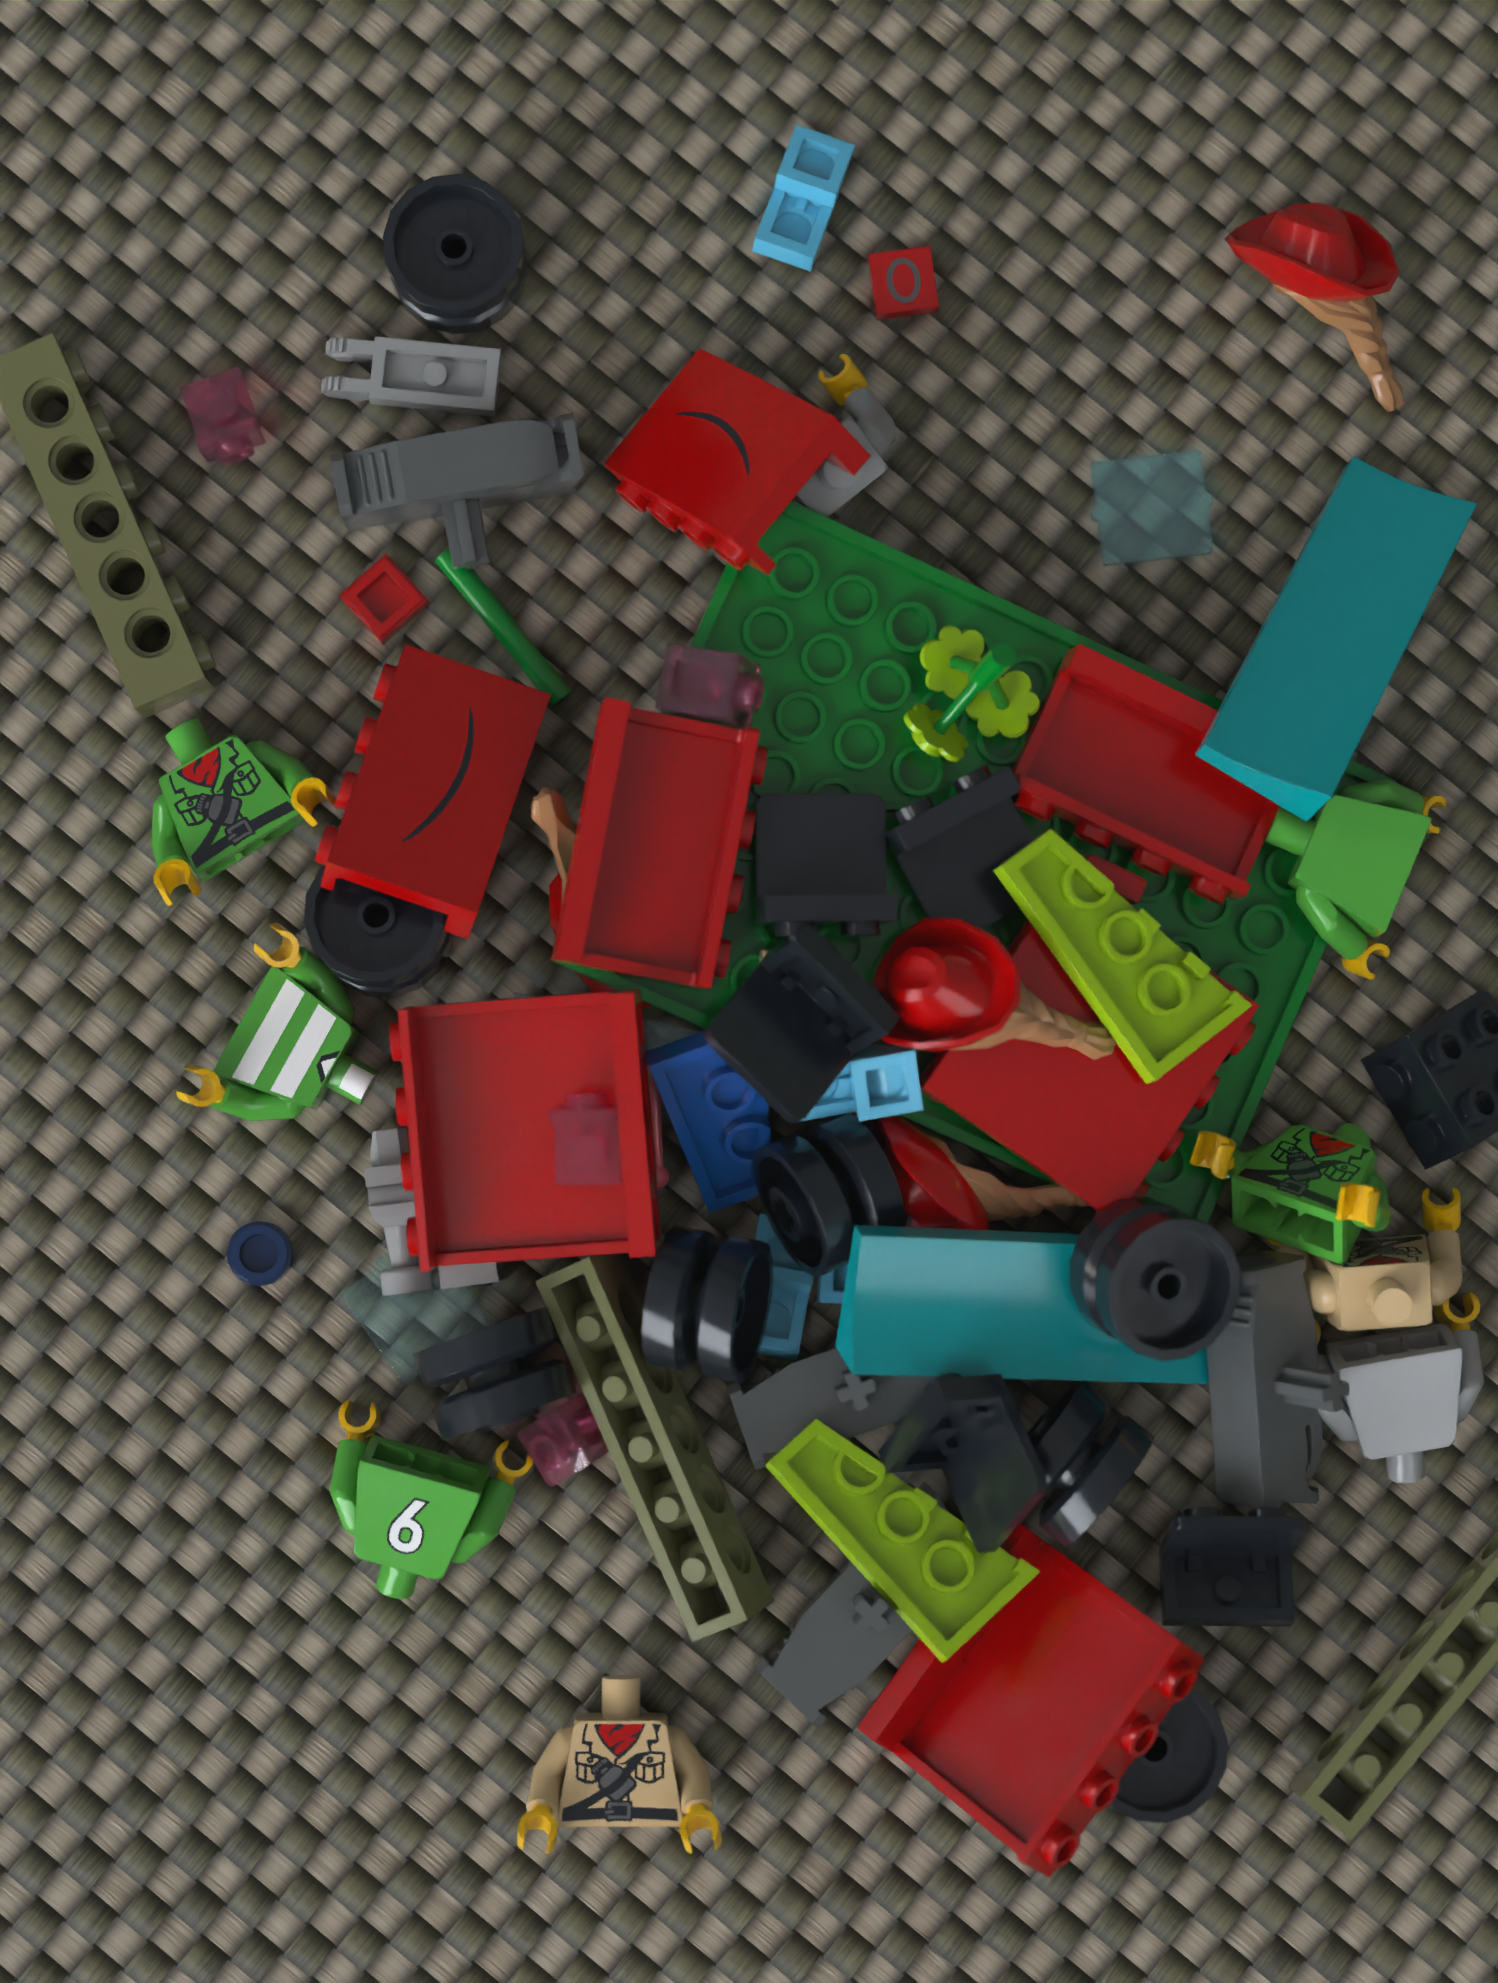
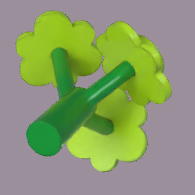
(976, 687)

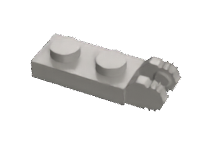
(418, 375)

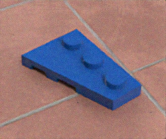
(714, 1117)

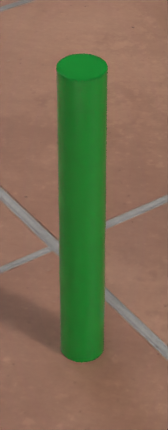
(506, 630)

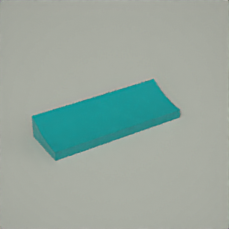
(1334, 637)
(980, 1308)

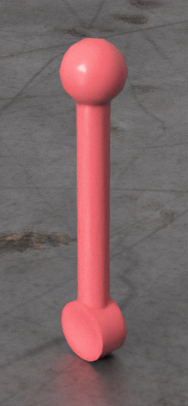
(656, 1112)

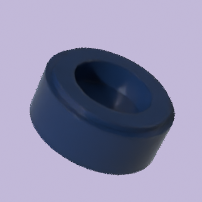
(260, 1253)

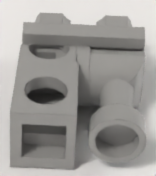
(392, 1207)

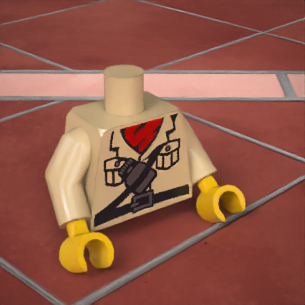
(1389, 1278)
(620, 1773)

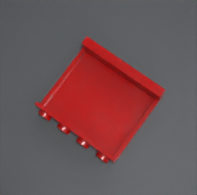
(1076, 1116)
(484, 1136)
(1037, 1706)

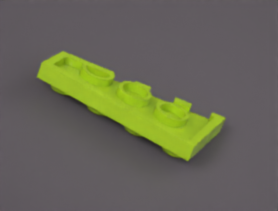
(1130, 973)
(899, 1539)

